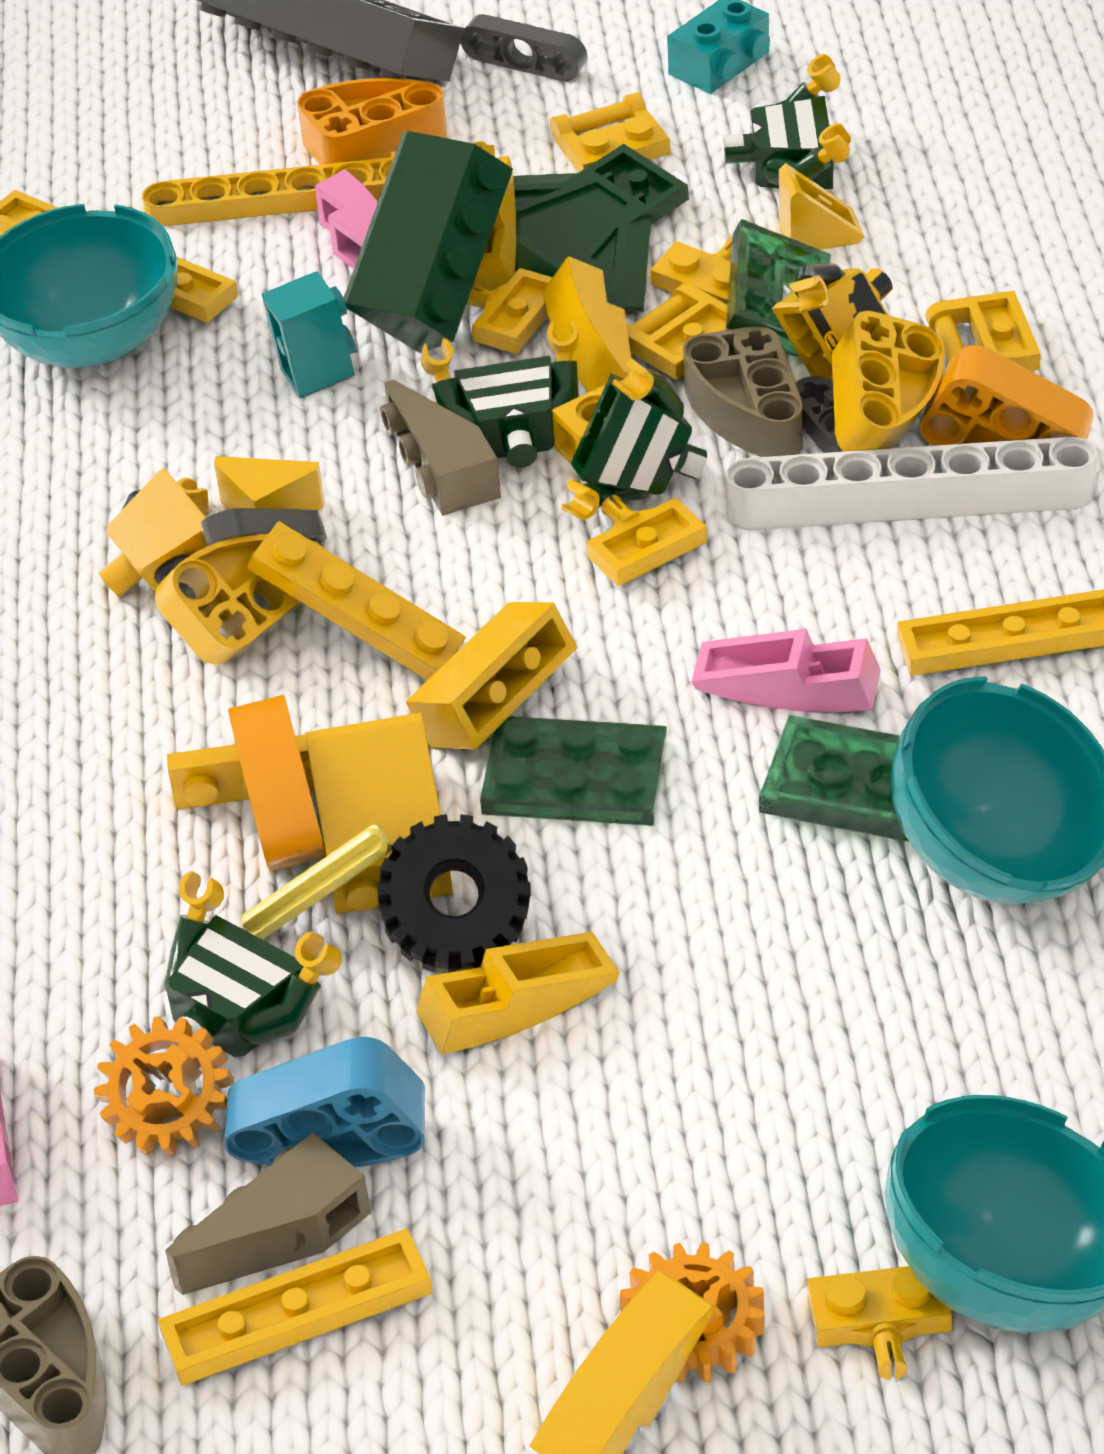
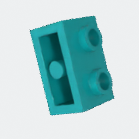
(718, 44)
(310, 333)

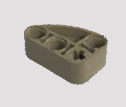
(745, 390)
(58, 1351)

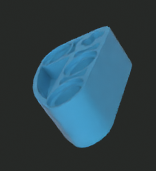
(347, 1094)

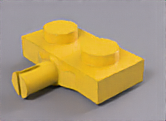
(694, 266)
(510, 311)
(643, 538)
(875, 1311)

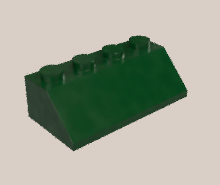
(427, 239)

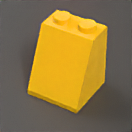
(372, 777)

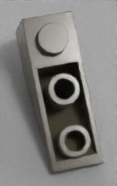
(447, 451)
(277, 1218)

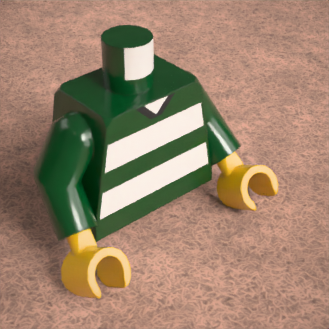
(794, 133)
(510, 399)
(632, 443)
(234, 980)

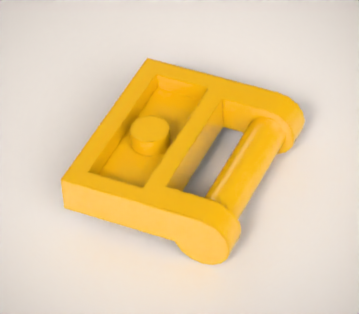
(638, 132)
(995, 323)
(664, 331)

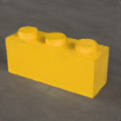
(492, 674)

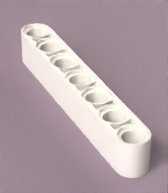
(911, 483)

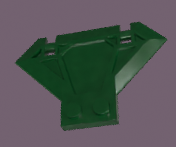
(597, 219)

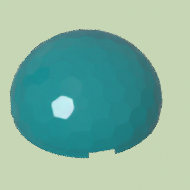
(84, 284)
(1001, 792)
(1001, 1212)

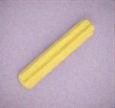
(317, 882)

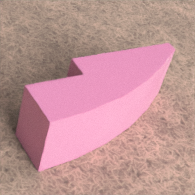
(346, 212)
(789, 672)

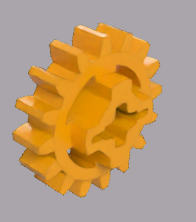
(151, 1105)
(724, 1288)

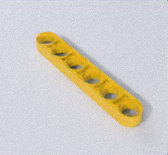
(237, 188)

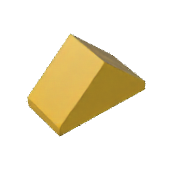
(814, 214)
(269, 483)

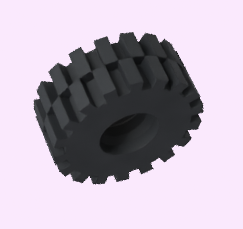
(445, 847)

